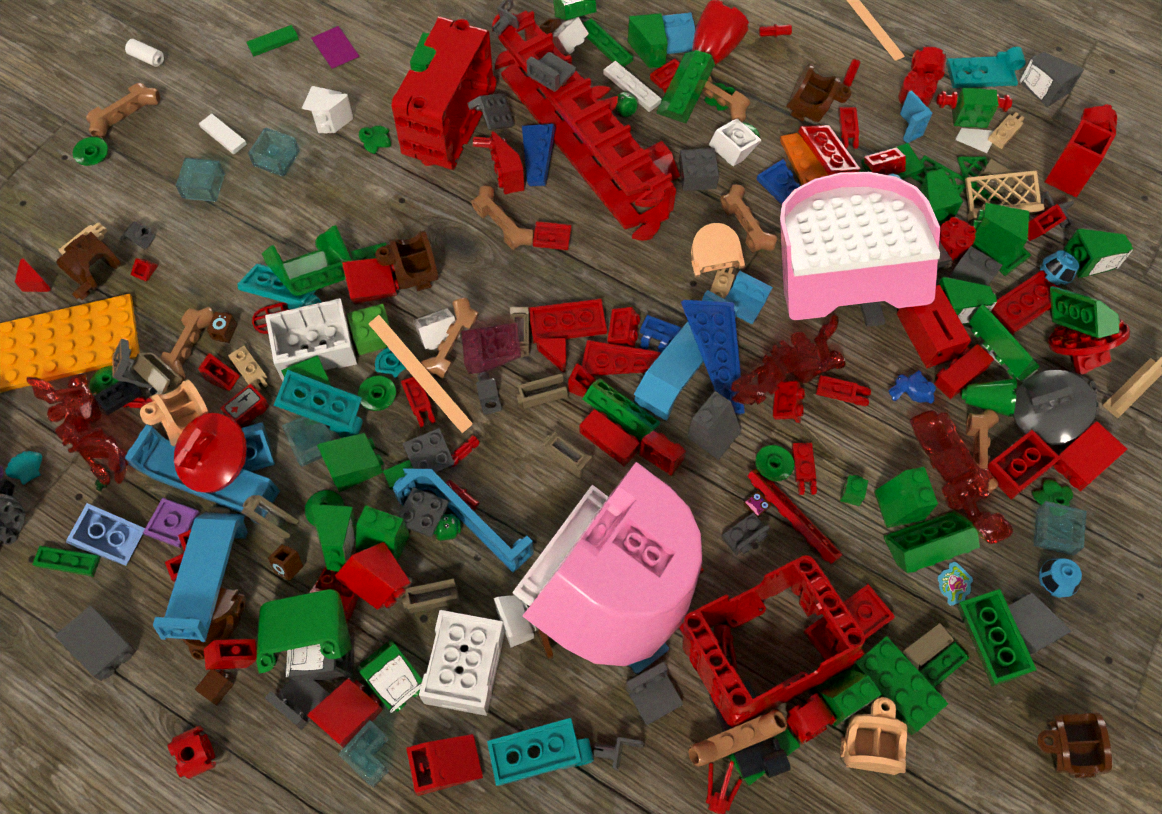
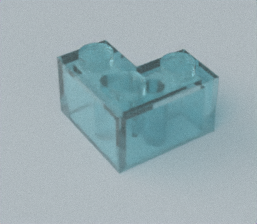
(360, 753)

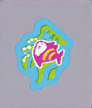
(955, 583)

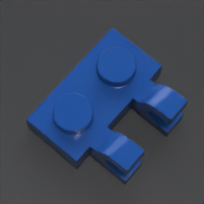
(659, 330)

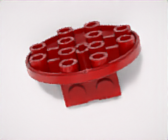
(1086, 350)
(210, 453)

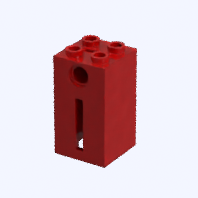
(1080, 158)
(935, 330)

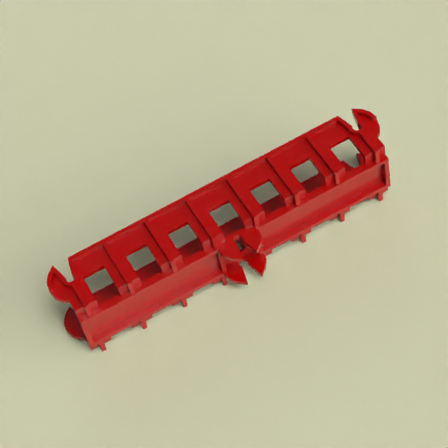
(595, 126)

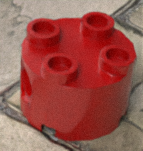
(929, 61)
(921, 84)
(1101, 116)
(956, 237)
(810, 719)
(203, 753)

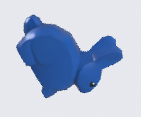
(915, 386)

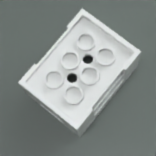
(310, 327)
(473, 687)

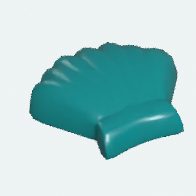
(388, 363)
(24, 466)

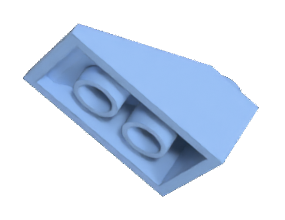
(105, 534)

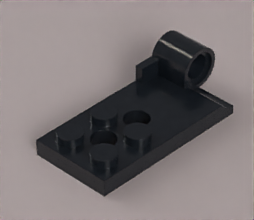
(759, 757)

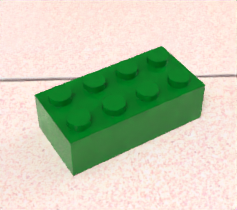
(902, 683)

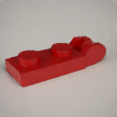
(849, 126)
(842, 390)
(417, 399)
(804, 467)

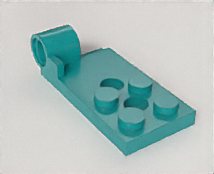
(998, 69)
(265, 283)
(338, 406)
(557, 751)

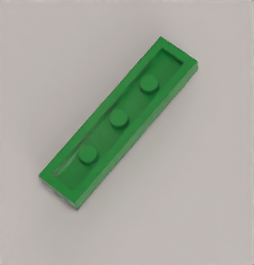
(606, 43)

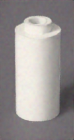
(144, 52)

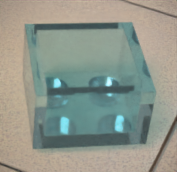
(274, 151)
(200, 179)
(304, 437)
(1060, 528)

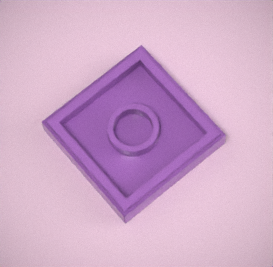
(170, 521)

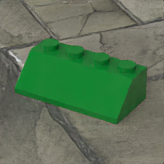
(686, 86)
(1083, 313)
(1002, 343)
(932, 541)
(996, 637)

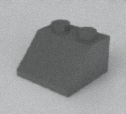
(976, 268)

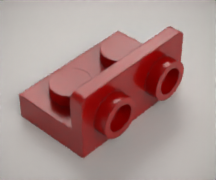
(886, 162)
(623, 326)
(789, 401)

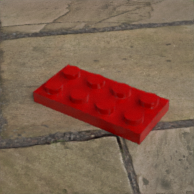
(828, 149)
(1024, 303)
(568, 320)
(867, 611)

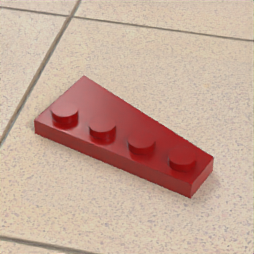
(616, 359)

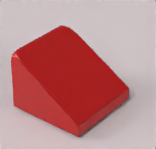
(143, 269)

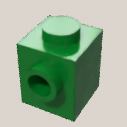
(854, 490)

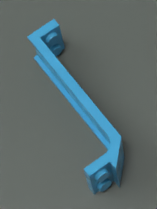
(672, 370)
(155, 458)
(429, 481)
(200, 576)

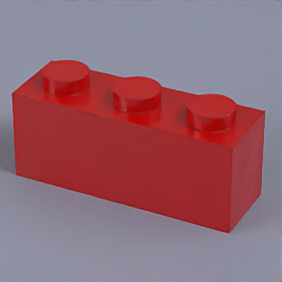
(963, 371)
(609, 437)

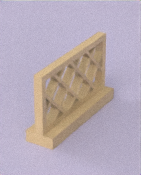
(1034, 208)
(1134, 387)

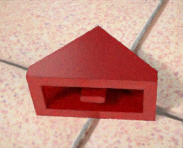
(29, 280)
(554, 350)
(218, 373)
(580, 381)

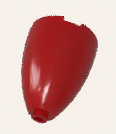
(719, 30)

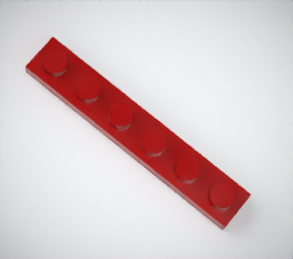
(799, 520)

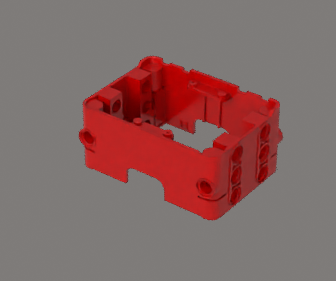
(433, 105)
(816, 597)

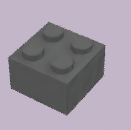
(698, 169)

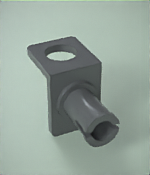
(505, 17)
(1064, 207)
(138, 235)
(487, 393)
(615, 752)

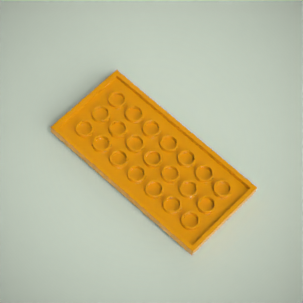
(65, 341)

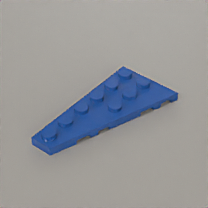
(716, 338)

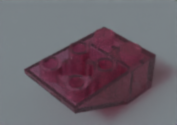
(490, 347)

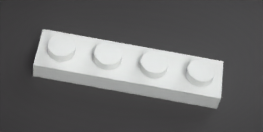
(632, 85)

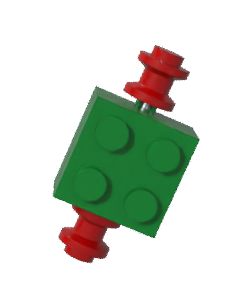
(974, 106)

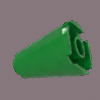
(992, 395)

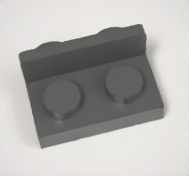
(745, 534)

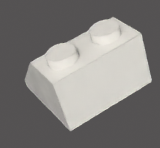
(569, 35)
(331, 112)
(734, 142)
(433, 328)
(516, 627)

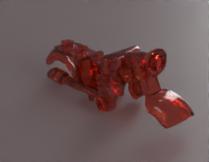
(799, 360)
(80, 412)
(963, 477)

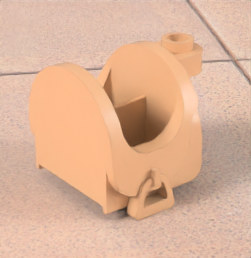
(716, 248)
(174, 409)
(876, 740)

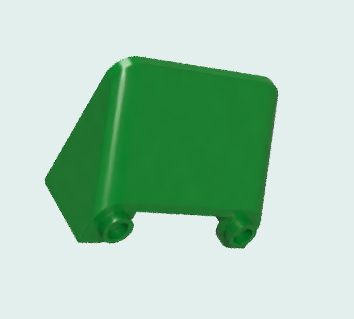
(313, 269)
(302, 623)

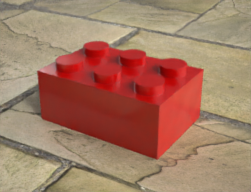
(1022, 464)

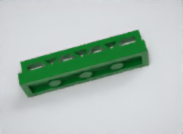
(620, 409)

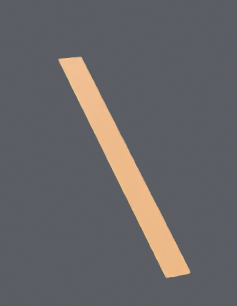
(876, 29)
(420, 374)

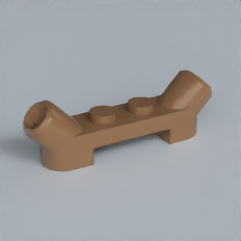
(139, 96)
(737, 102)
(513, 235)
(756, 238)
(465, 317)
(194, 323)
(978, 426)
(737, 738)

